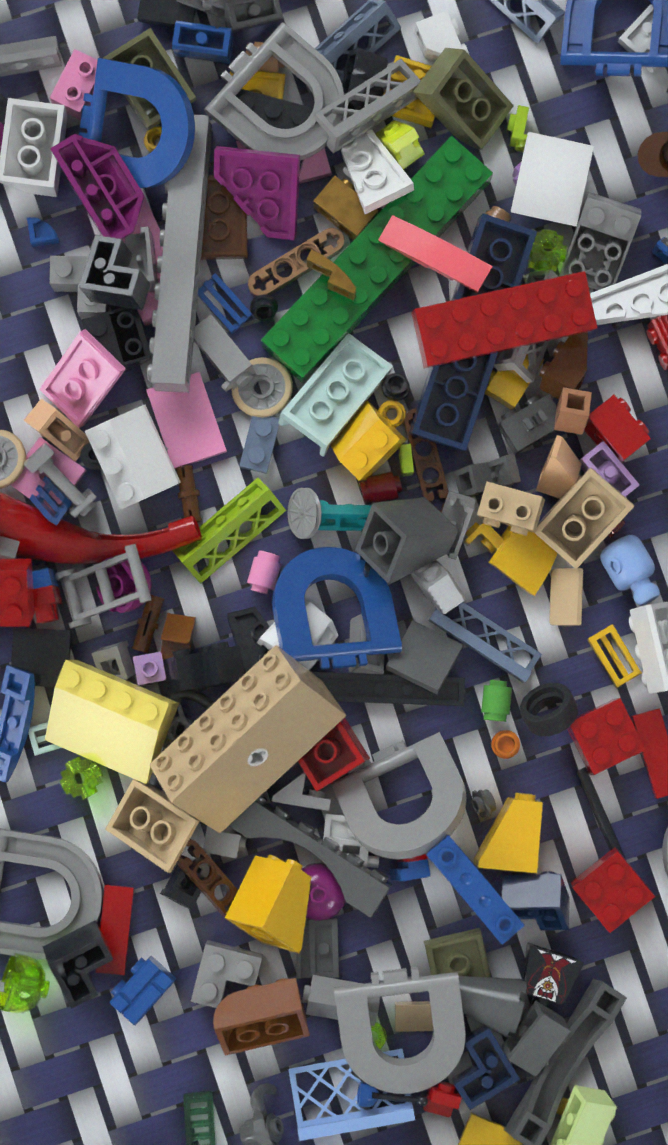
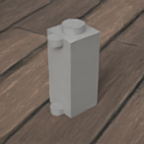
(223, 354)
(322, 1002)

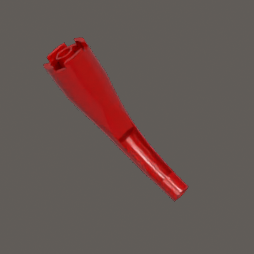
(76, 545)

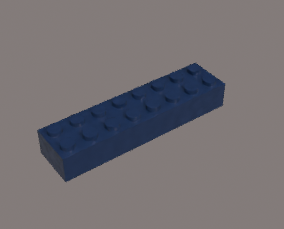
(456, 389)

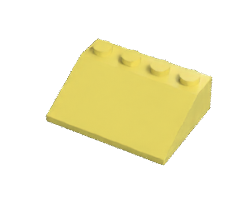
(109, 719)

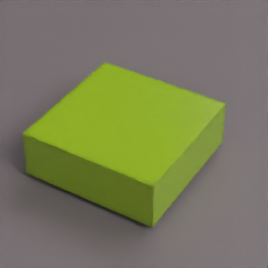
(406, 460)

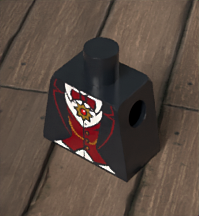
(549, 974)

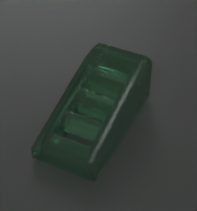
(194, 1097)

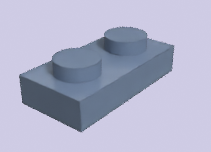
(259, 444)

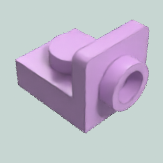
(149, 668)

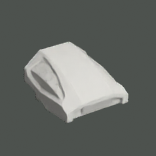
(321, 630)

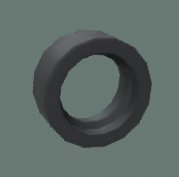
(557, 720)

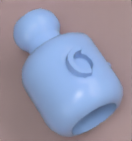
(630, 567)

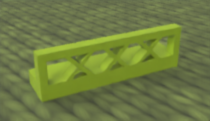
(226, 525)

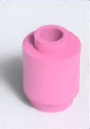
(264, 572)

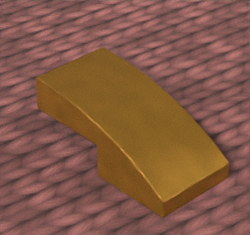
(338, 280)

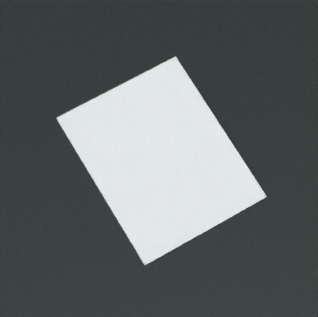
(552, 179)

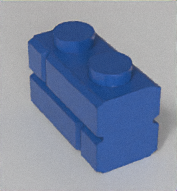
(202, 42)
(142, 989)

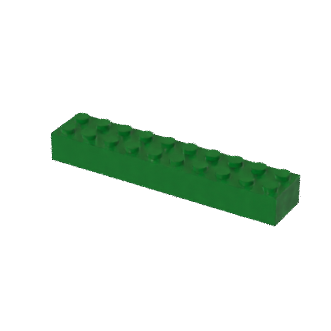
(324, 317)

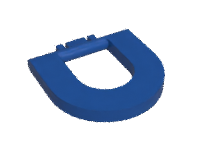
(579, 33)
(171, 104)
(374, 600)

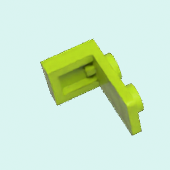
(517, 125)

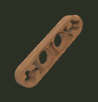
(293, 259)

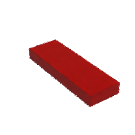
(655, 740)
(116, 926)

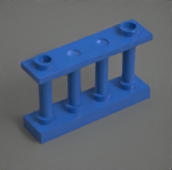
(475, 889)

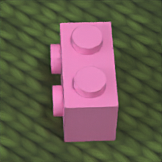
(74, 81)

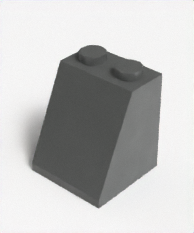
(404, 537)

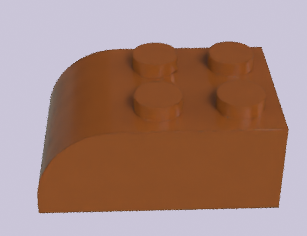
(260, 1017)

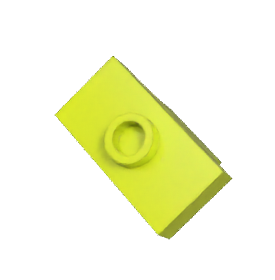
(401, 142)

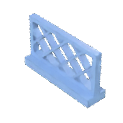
(348, 1121)

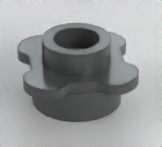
(483, 802)

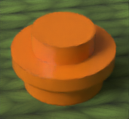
(505, 744)

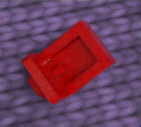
(442, 1099)

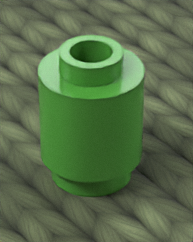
(496, 701)

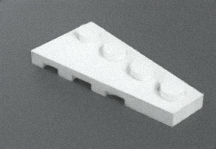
(374, 172)
(633, 298)

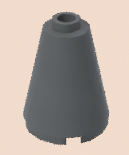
(493, 1001)

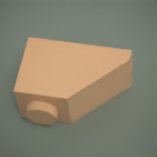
(57, 429)
(560, 470)

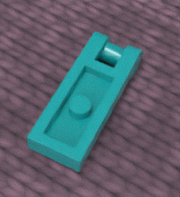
(343, 517)

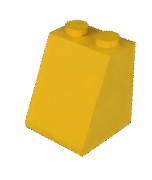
(366, 442)
(513, 837)
(272, 903)

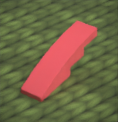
(435, 253)

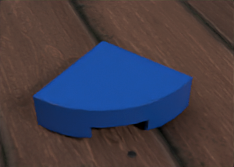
(41, 233)

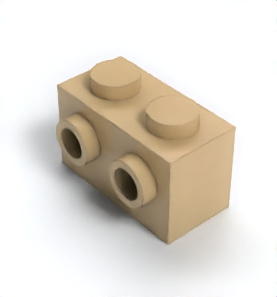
(511, 508)

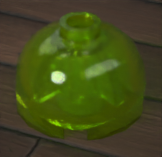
(23, 984)

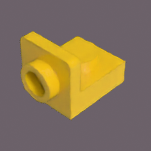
(491, 539)

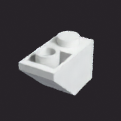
(436, 34)

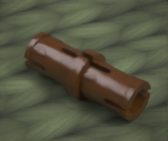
(188, 492)
(141, 642)

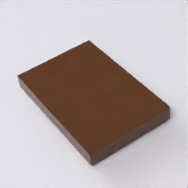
(223, 225)

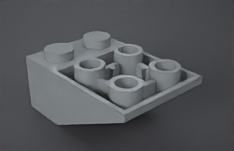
(601, 240)

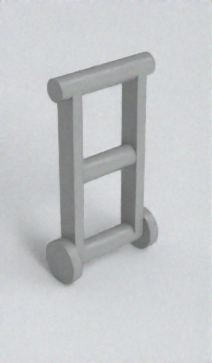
(69, 576)

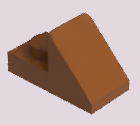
(177, 634)

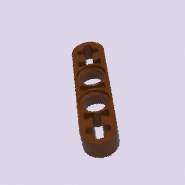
(422, 463)
(214, 878)

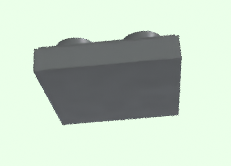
(425, 657)

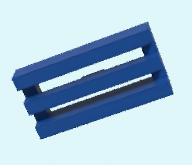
(208, 285)
(44, 494)

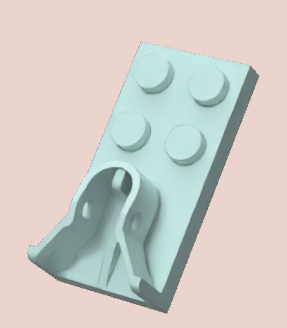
(335, 392)

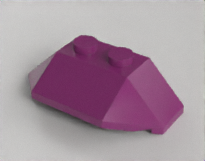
(101, 184)

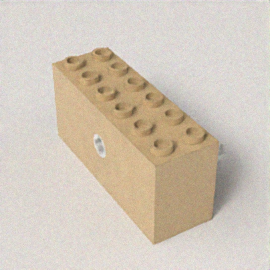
(247, 740)

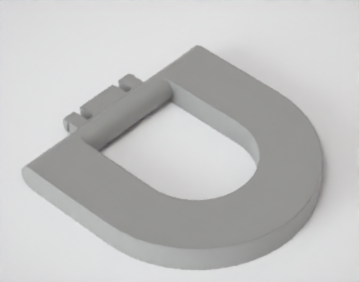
(303, 62)
(424, 833)
(73, 866)
(411, 1073)

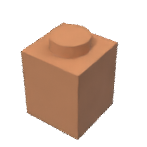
(572, 411)

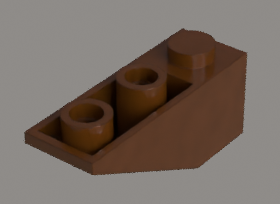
(567, 367)

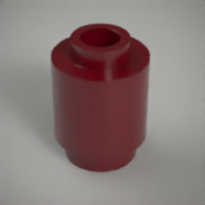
(380, 488)

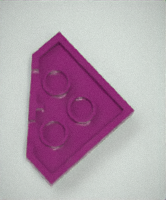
(263, 186)

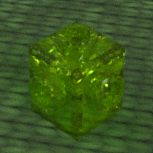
(543, 259)
(91, 777)

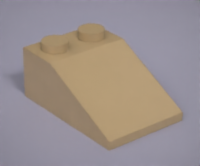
(583, 518)
(152, 824)

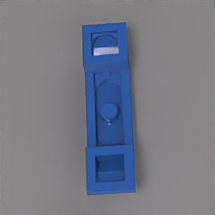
(15, 717)

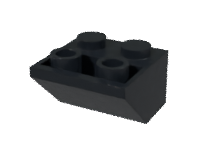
(121, 335)

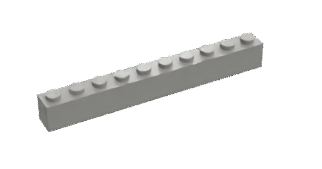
(180, 267)

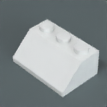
(26, 144)
(132, 456)
(651, 634)

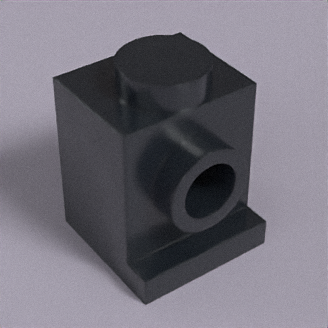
(183, 896)

